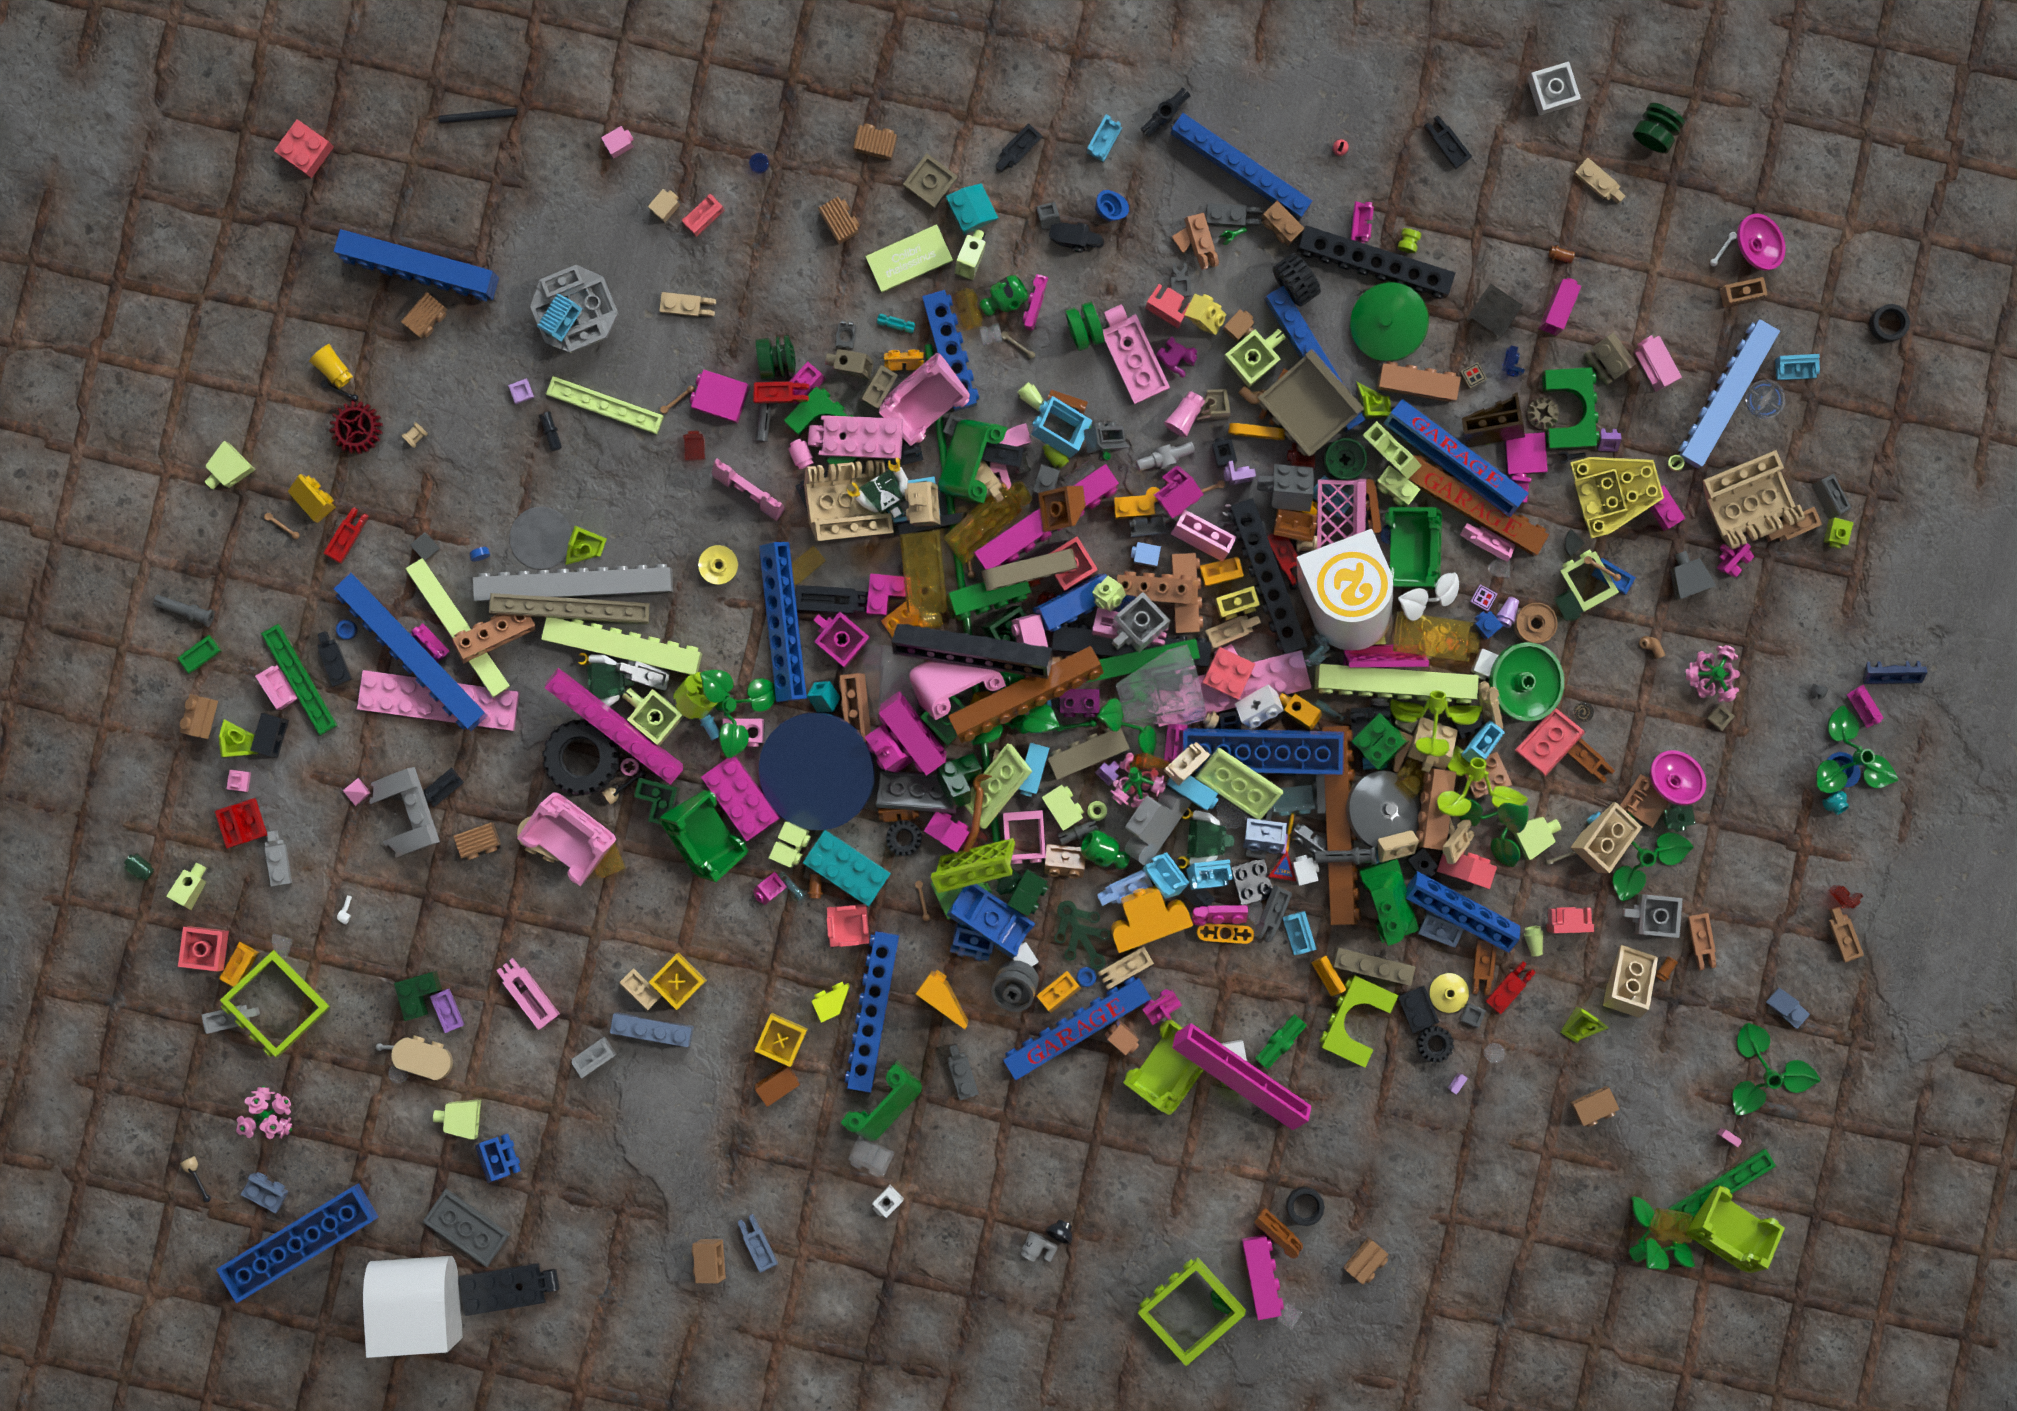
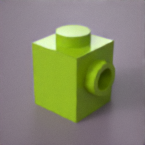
(1838, 533)

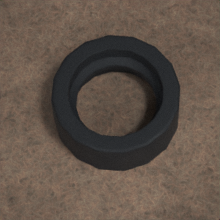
(1902, 315)
(1290, 1206)

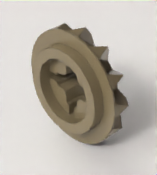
(1534, 416)

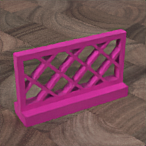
(1382, 657)

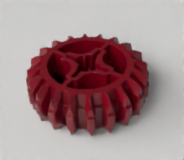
(360, 421)

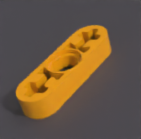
(1256, 431)
(1230, 940)

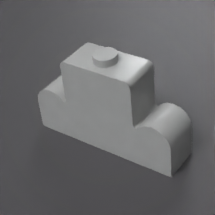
(1154, 823)

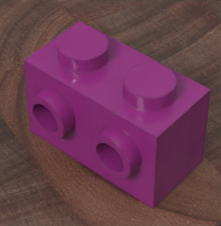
(1080, 701)

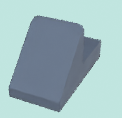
(1788, 1008)

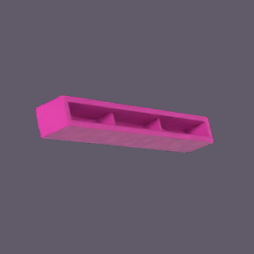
(613, 726)
(1241, 1076)

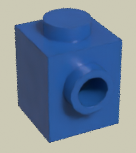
(1486, 624)

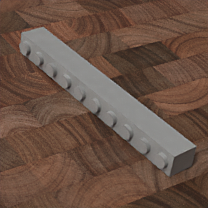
(576, 584)

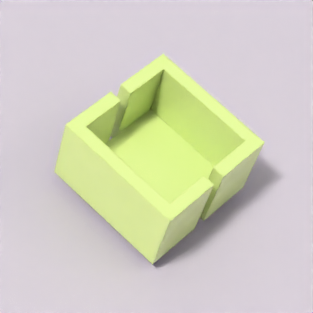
(786, 854)

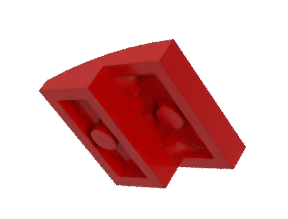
(241, 823)

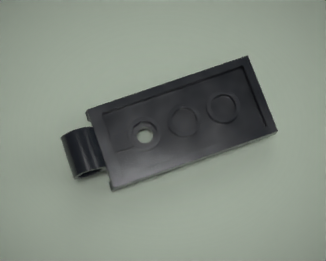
(497, 1288)

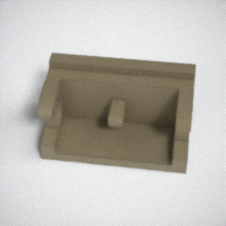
(878, 386)

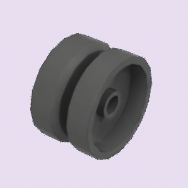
(1014, 986)

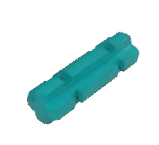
(895, 323)

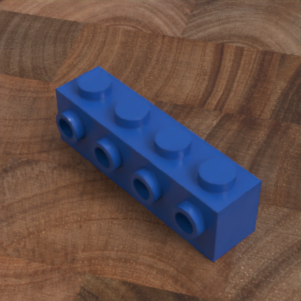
(1069, 604)

